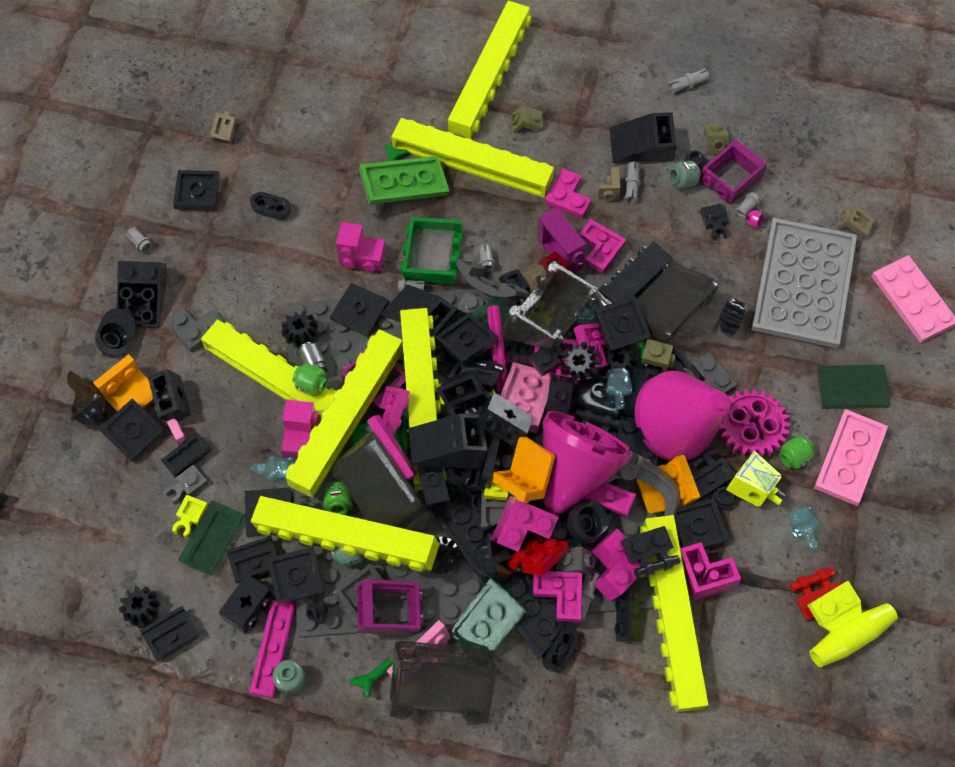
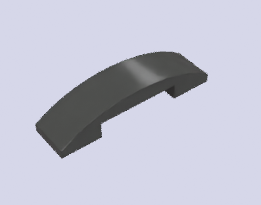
(474, 275)

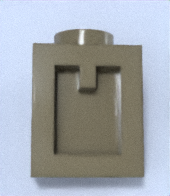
(224, 126)
(612, 188)
(856, 220)
(533, 274)

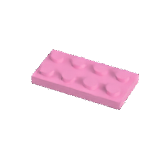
(914, 299)
(528, 391)
(851, 457)

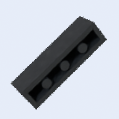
(637, 273)

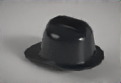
(115, 332)

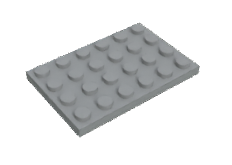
(804, 283)

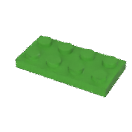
(403, 180)

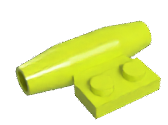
(848, 626)

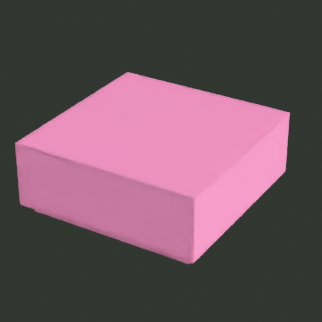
(176, 430)

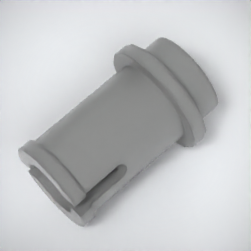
(751, 200)
(142, 243)
(486, 258)
(402, 283)

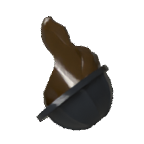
(88, 403)
(493, 560)

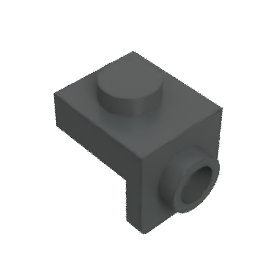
(577, 560)

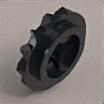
(450, 558)

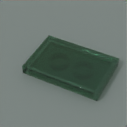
(853, 386)
(488, 618)

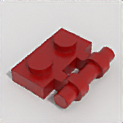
(539, 557)
(803, 584)

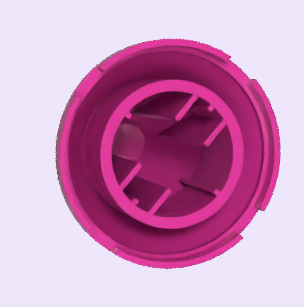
(679, 414)
(582, 460)

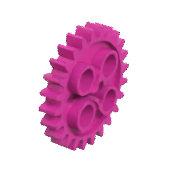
(770, 416)

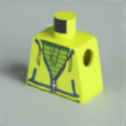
(757, 482)

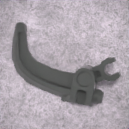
(643, 469)

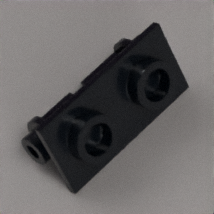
(626, 606)

